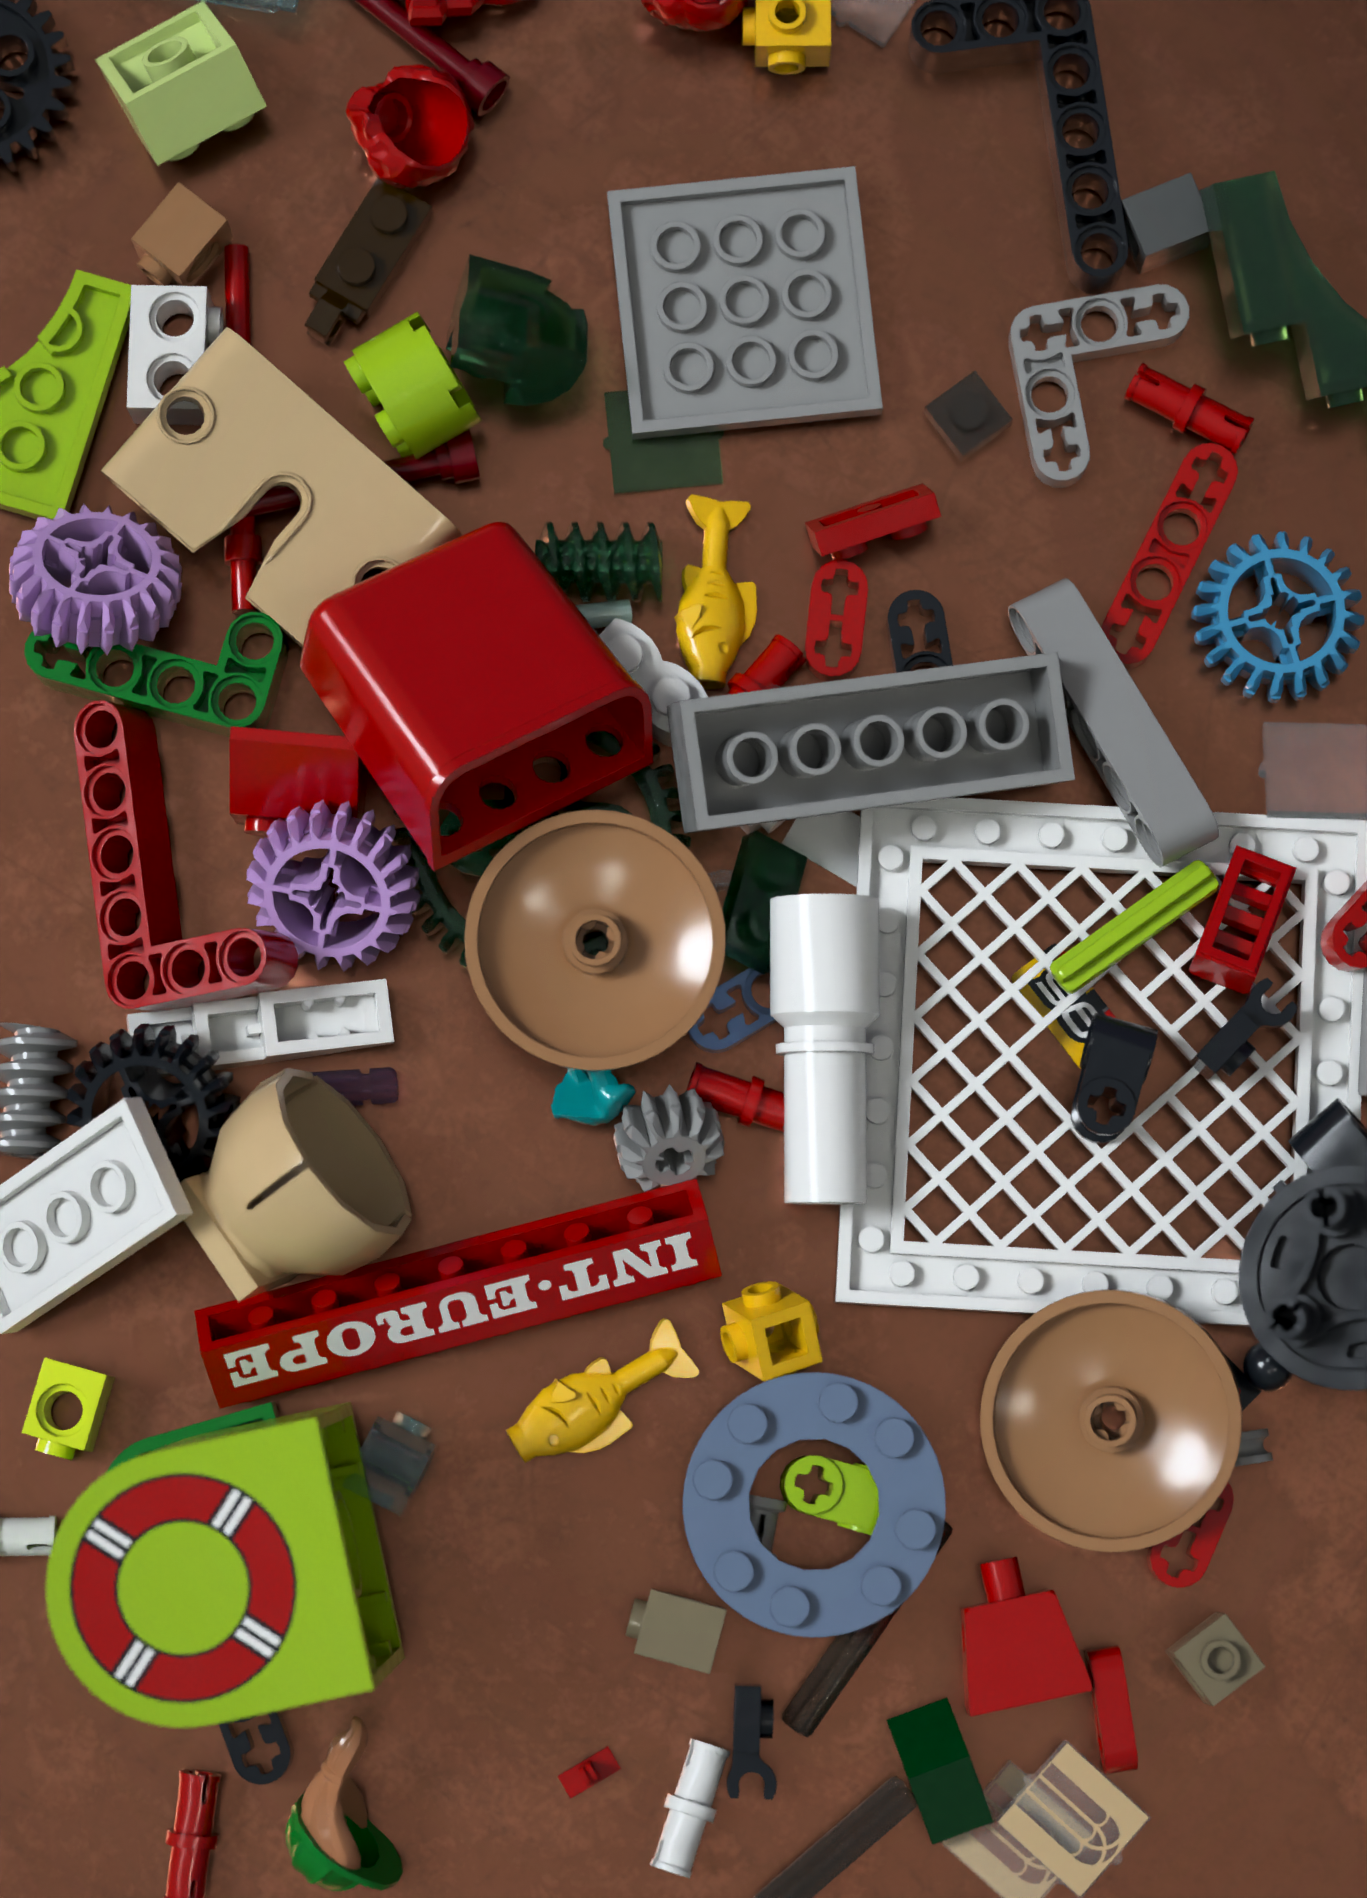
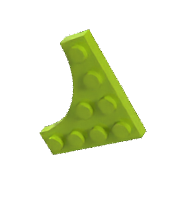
(57, 396)

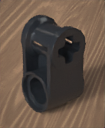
(1114, 1067)

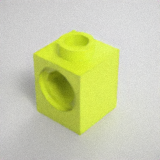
(61, 1378)

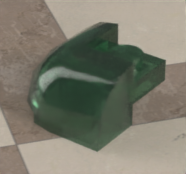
(516, 332)

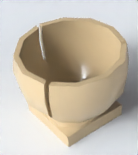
(295, 1188)

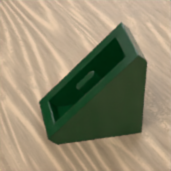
(940, 1771)

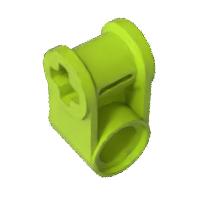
(849, 1496)

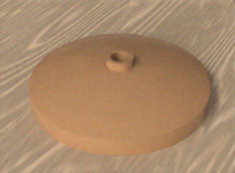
(580, 878)
(1099, 1482)

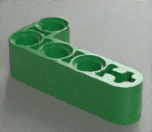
(156, 668)

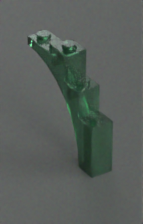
(1275, 285)

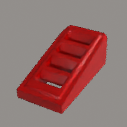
(1229, 958)

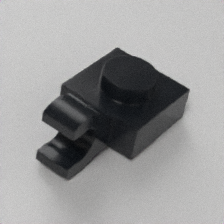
(1230, 1044)
(750, 1722)

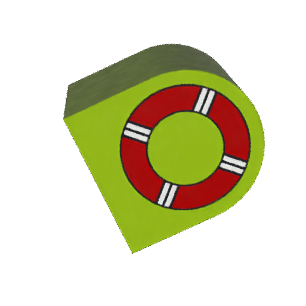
(226, 1576)

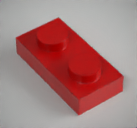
(897, 514)

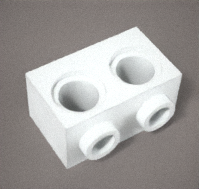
(157, 355)

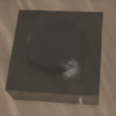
(968, 416)

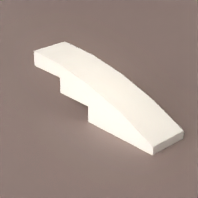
(281, 1023)

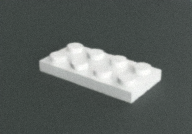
(83, 1211)

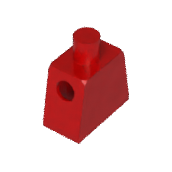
(1017, 1645)

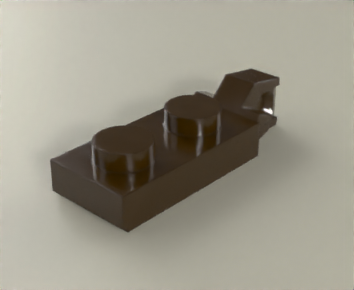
(365, 259)

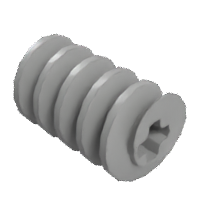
(31, 1088)

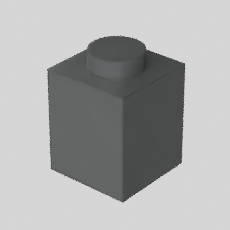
(1165, 223)

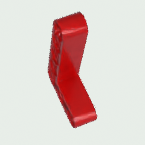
(150, 880)

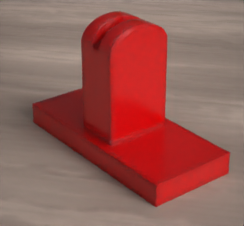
(589, 1772)

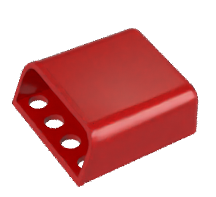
(466, 678)

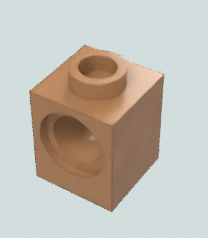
(181, 239)

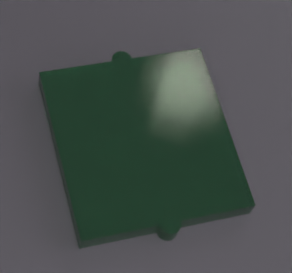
(657, 461)

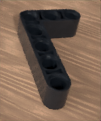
(1061, 109)

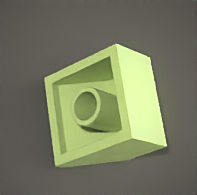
(182, 83)

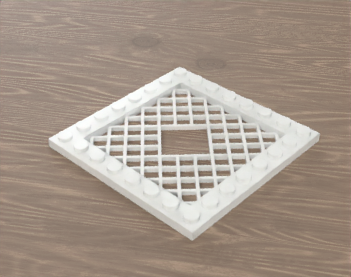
(1023, 835)

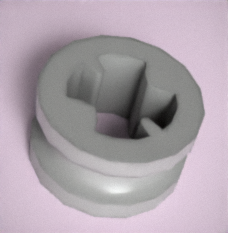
(1252, 1448)

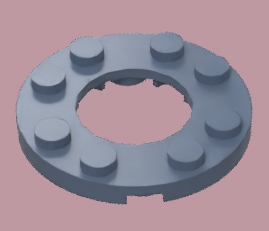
(908, 1502)

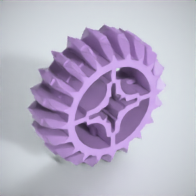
(95, 579)
(287, 886)

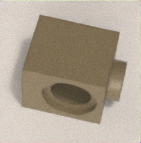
(676, 1630)
(1215, 1658)

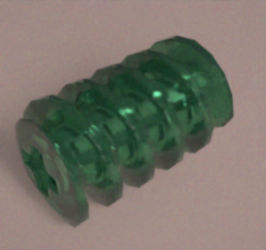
(603, 560)

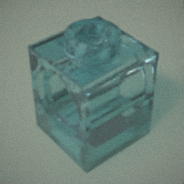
(393, 1462)

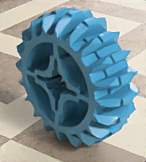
(1274, 592)

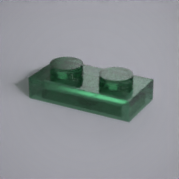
(760, 873)

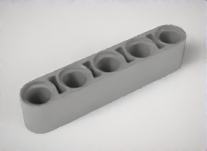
(1116, 724)

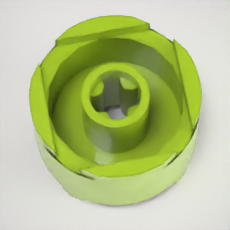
(414, 385)

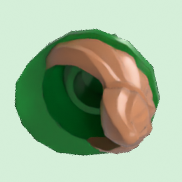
(330, 1828)

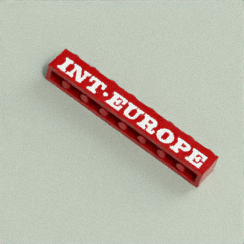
(457, 1293)

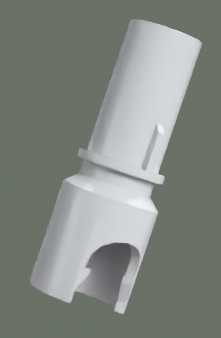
(825, 1000)

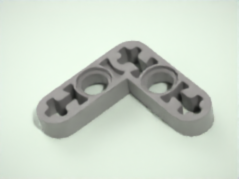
(1057, 366)

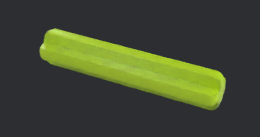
(1134, 926)

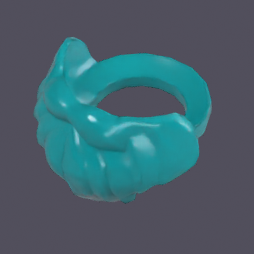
(590, 1097)

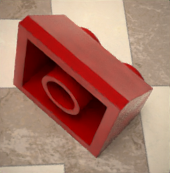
(288, 770)

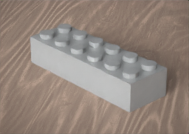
(870, 742)

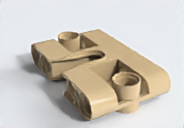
(263, 436)

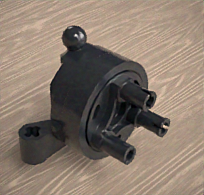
(1309, 1264)

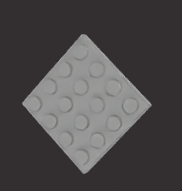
(744, 303)

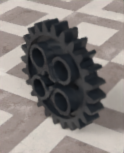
(37, 78)

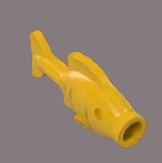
(714, 610)
(584, 1407)

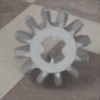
(668, 1139)

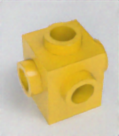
(789, 34)
(770, 1331)

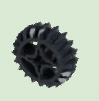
(137, 1064)

